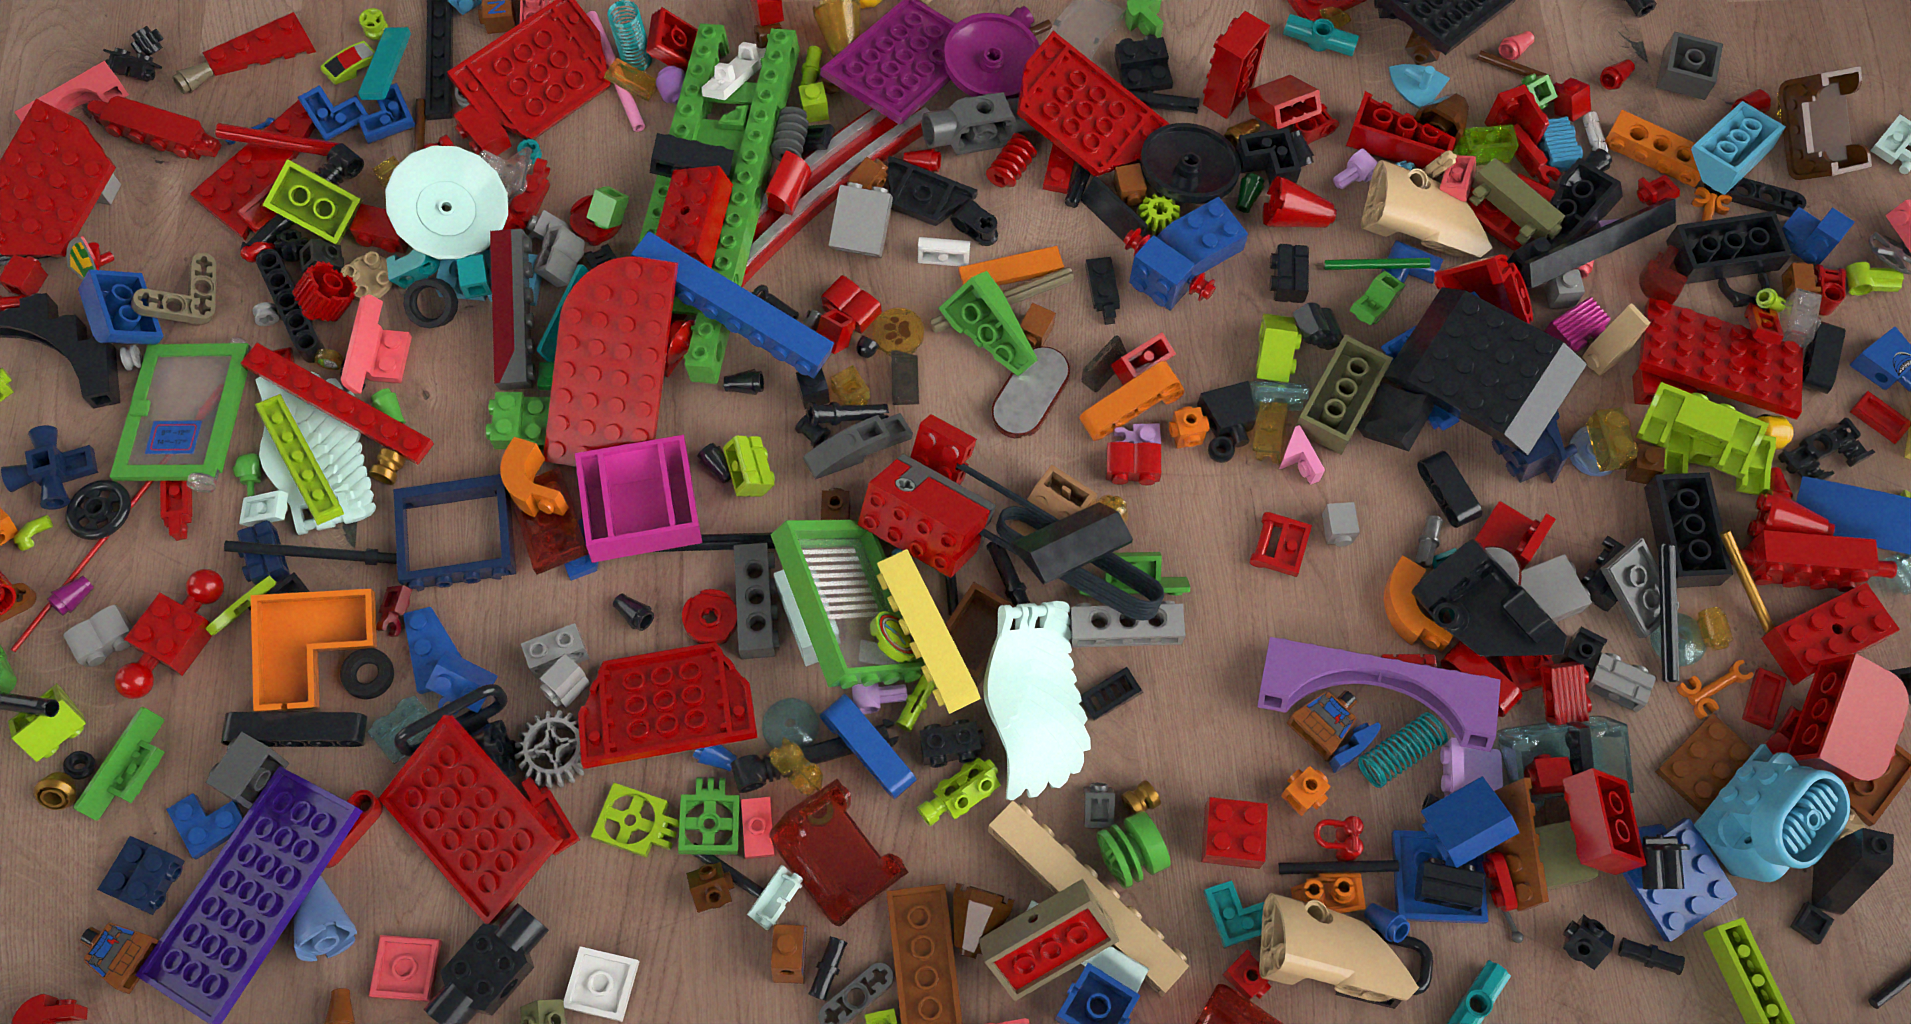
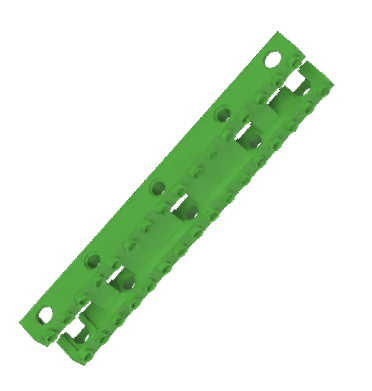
(748, 170)

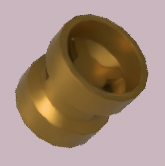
(387, 465)
(1141, 798)

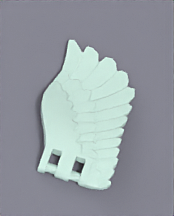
(335, 451)
(1035, 698)

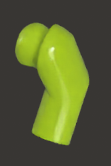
(24, 535)

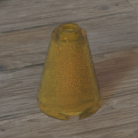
(838, 22)

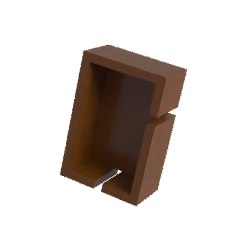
(976, 628)

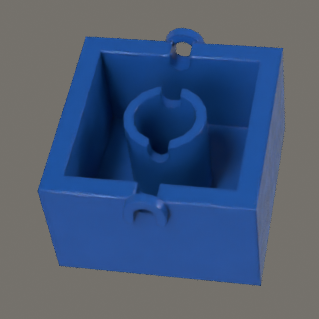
(1097, 1000)

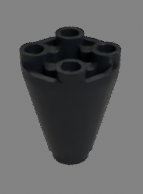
(497, 746)

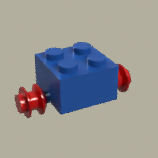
(1164, 271)

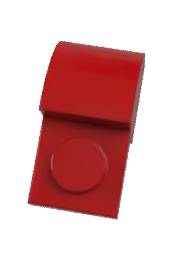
(49, 1010)

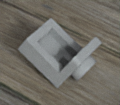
(540, 224)

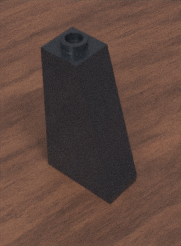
(1850, 869)

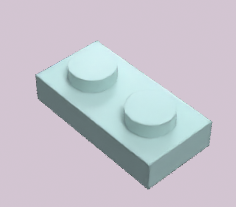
(264, 507)

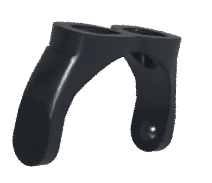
(1737, 298)

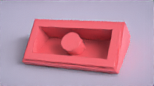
(1459, 177)

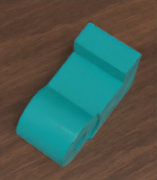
(411, 268)

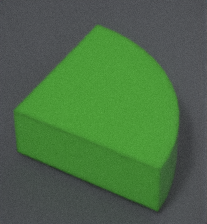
(735, 119)

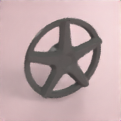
(1893, 254)

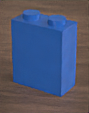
(1468, 822)

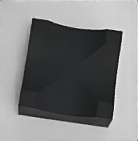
(1396, 417)

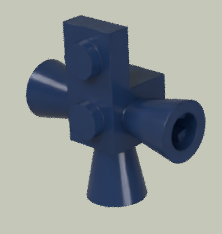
(50, 467)

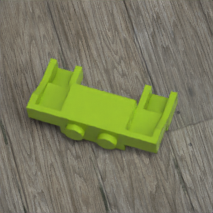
(1706, 421)
(1685, 449)

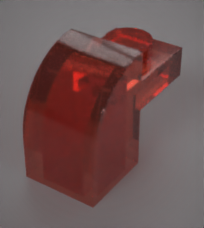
(1659, 280)

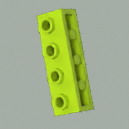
(1747, 974)

